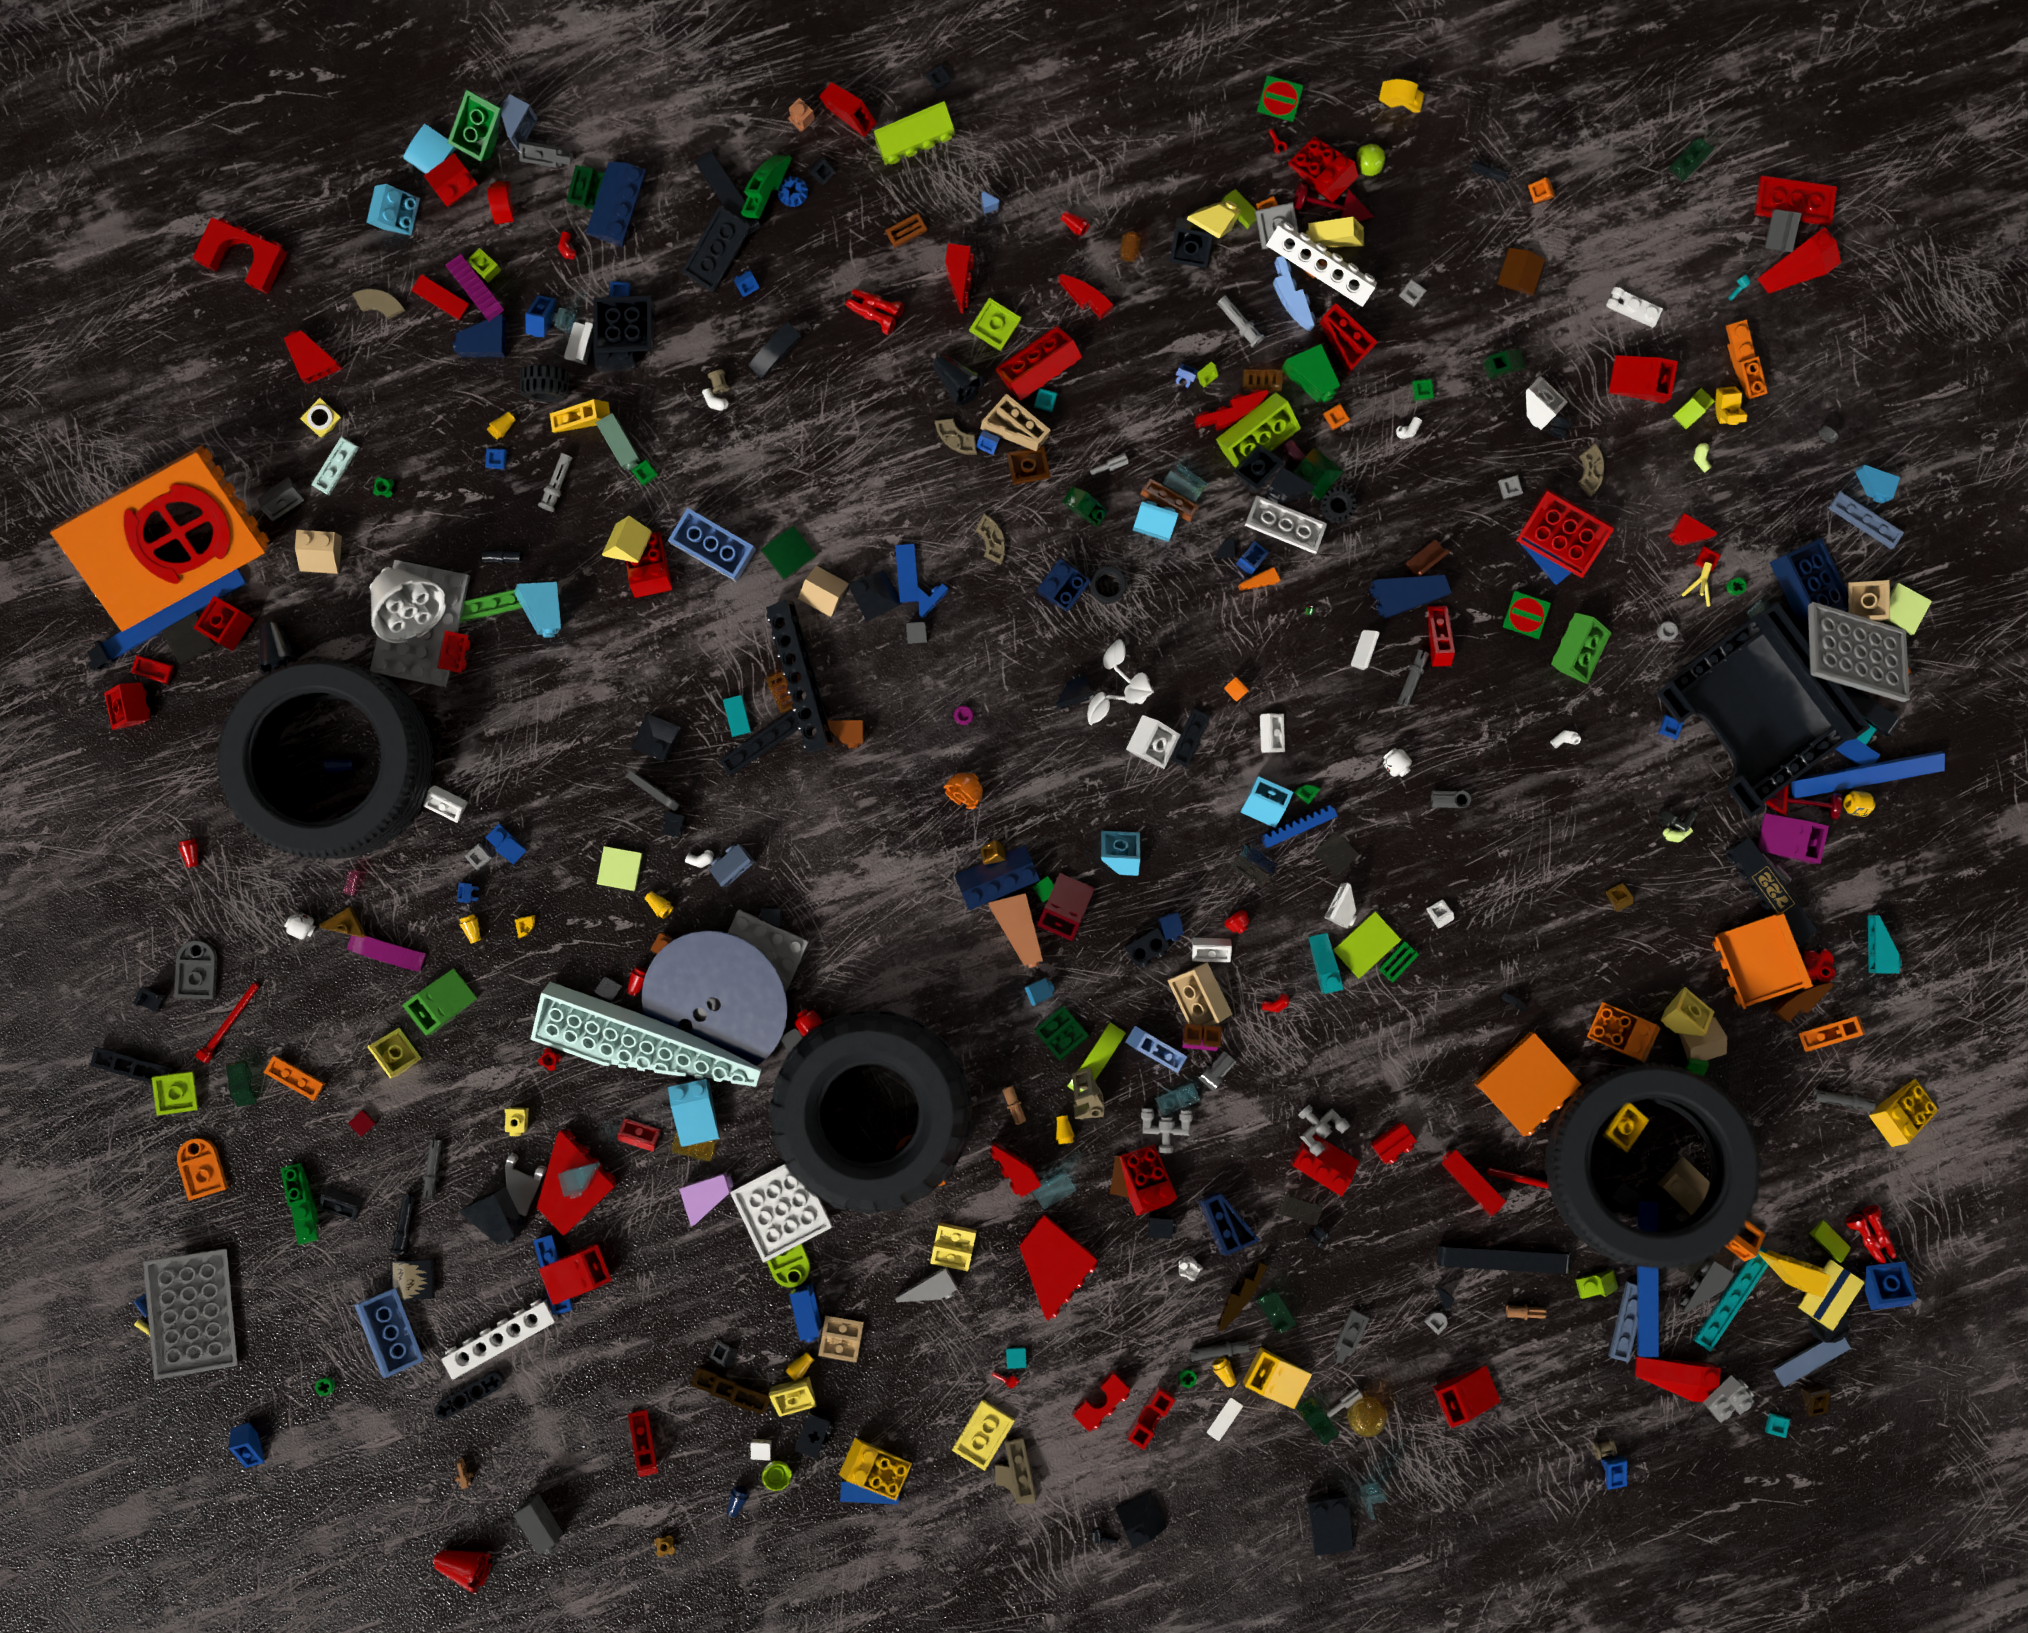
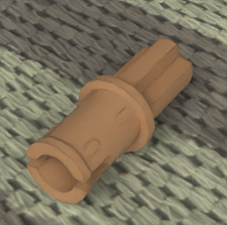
(1014, 1105)
(1525, 1312)

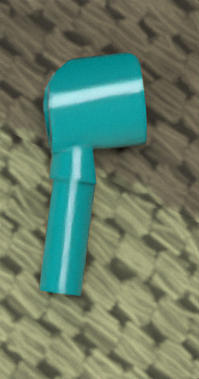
(1743, 283)

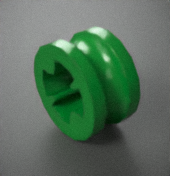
(1729, 586)
(1183, 1373)
(331, 1388)

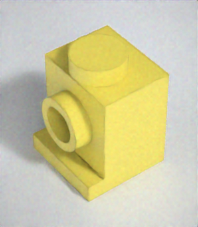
(521, 1116)

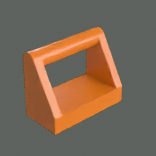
(1742, 1248)

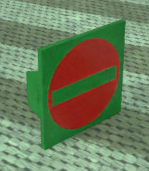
(1280, 98)
(1526, 615)

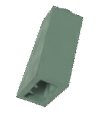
(618, 442)

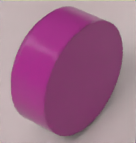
(963, 715)

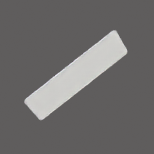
(1224, 1419)

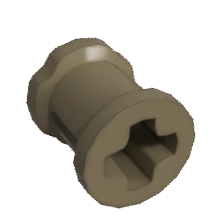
(718, 382)
(1604, 1449)

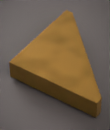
(345, 922)

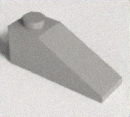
(931, 1288)

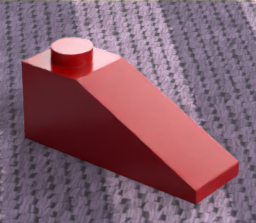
(1440, 636)
(642, 1443)

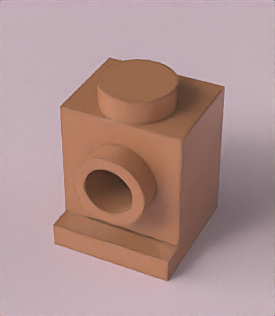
(801, 115)

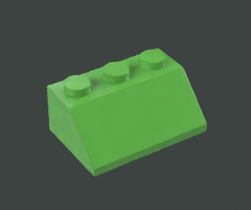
(1581, 647)

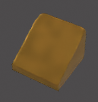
(993, 852)
(1620, 897)

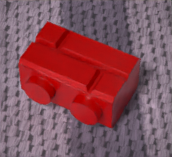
(1393, 1143)

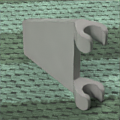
(522, 1186)

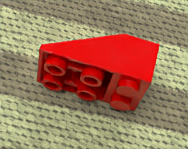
(1324, 169)
(958, 264)
(1643, 378)
(652, 571)
(1019, 1171)
(1146, 1180)
(575, 1274)
(1466, 1396)

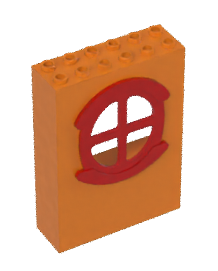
(121, 566)

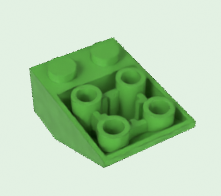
(439, 1002)

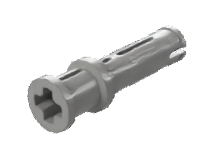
(1246, 328)
(564, 461)

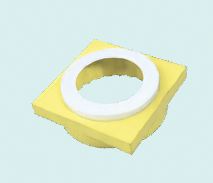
(322, 430)

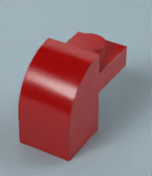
(500, 202)

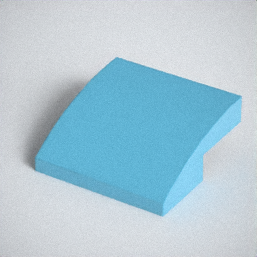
(428, 149)

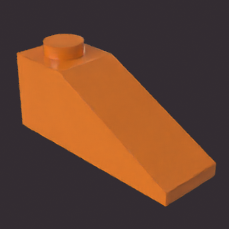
(1832, 1033)

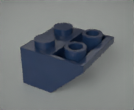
(1063, 585)

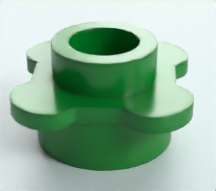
(379, 483)

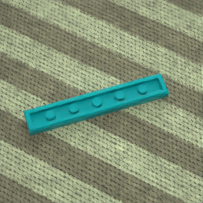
(1731, 1301)

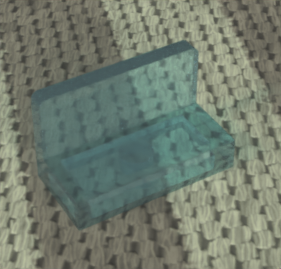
(1184, 483)
(1054, 1190)
(1371, 1494)

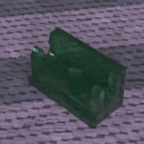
(1690, 159)
(1276, 1311)

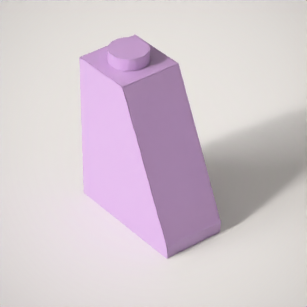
(705, 1195)

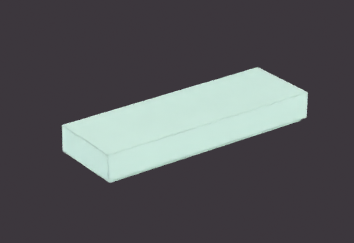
(335, 466)

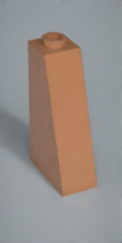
(1017, 923)

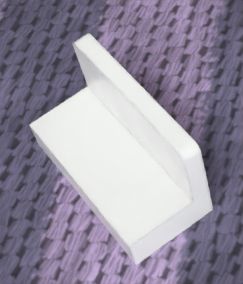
(580, 342)

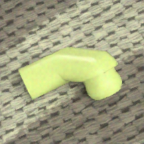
(1700, 456)
(1676, 836)

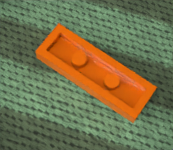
(294, 1078)

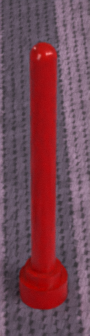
(205, 1053)
(1517, 1177)

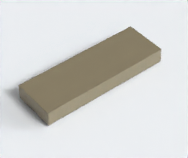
(1020, 1469)

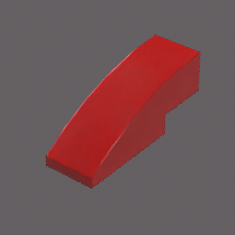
(1086, 295)

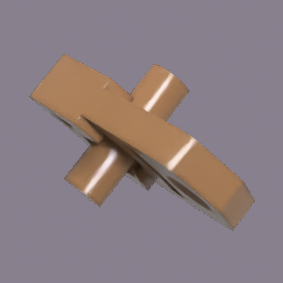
(463, 1477)

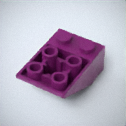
(1792, 838)

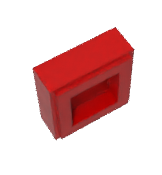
(1707, 555)

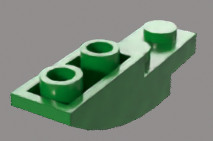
(765, 179)
(301, 1202)

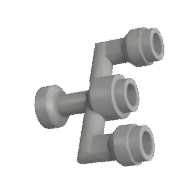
(1166, 1127)
(1320, 1127)

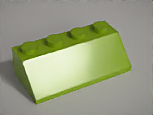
(914, 133)
(1265, 425)

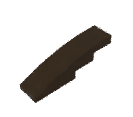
(1237, 1301)
(730, 1390)

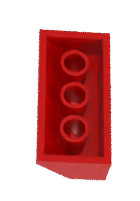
(1039, 363)

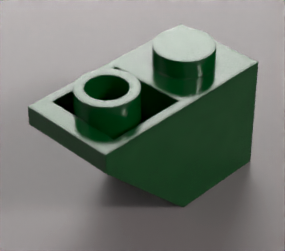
(1503, 363)
(1085, 506)

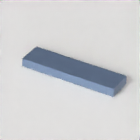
(1865, 520)
(1626, 1324)
(1809, 1360)

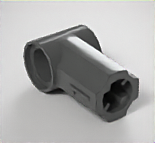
(1447, 799)
(1214, 1073)

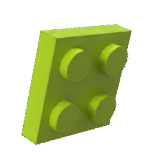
(995, 324)
(175, 1093)

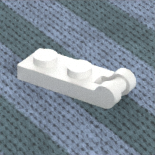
(1634, 307)

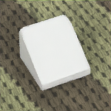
(1440, 913)
(761, 1449)

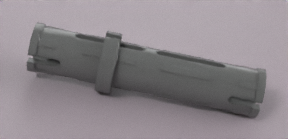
(1413, 678)
(1844, 1100)
(432, 1169)
(1219, 1350)

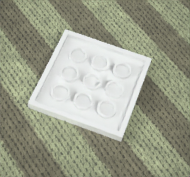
(779, 1212)

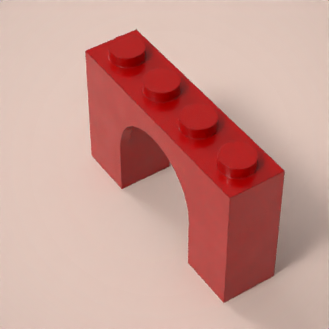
(221, 236)

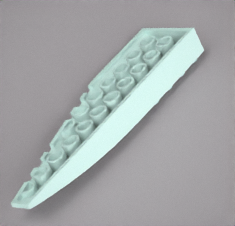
(629, 1039)

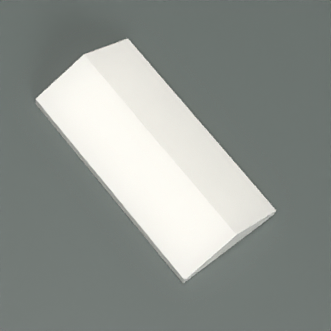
(1286, 524)

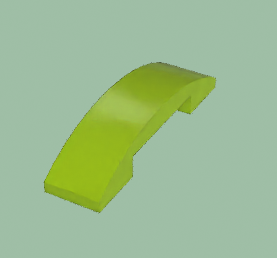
(1102, 1051)

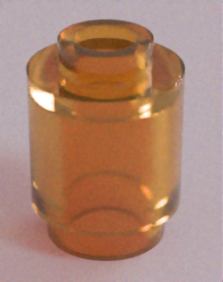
(1129, 246)

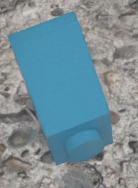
(1877, 483)
(1039, 991)

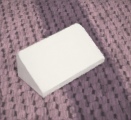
(1364, 649)
(1272, 733)
(445, 803)
(1211, 950)

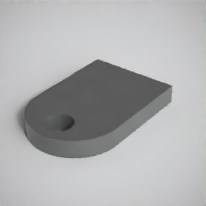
(652, 790)
(196, 974)

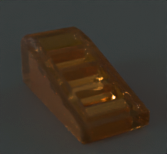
(1262, 373)
(769, 679)

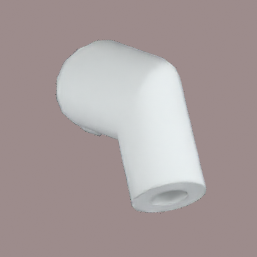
(714, 402)
(1409, 431)
(1567, 737)
(701, 860)

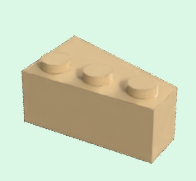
(1015, 424)

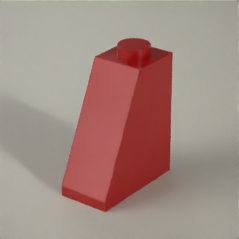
(848, 108)
(309, 357)

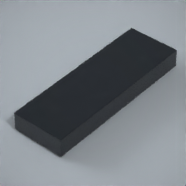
(1190, 737)

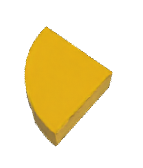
(525, 925)

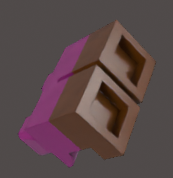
(1204, 1039)

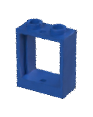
(806, 1312)

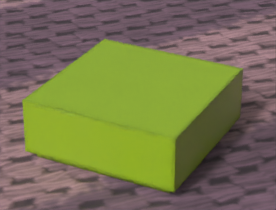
(1207, 374)

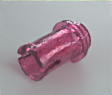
(1294, 451)
(351, 882)

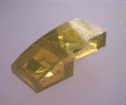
(698, 1151)

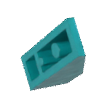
(1881, 950)
(1325, 964)

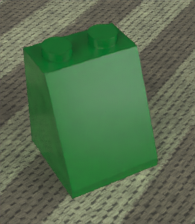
(1313, 373)

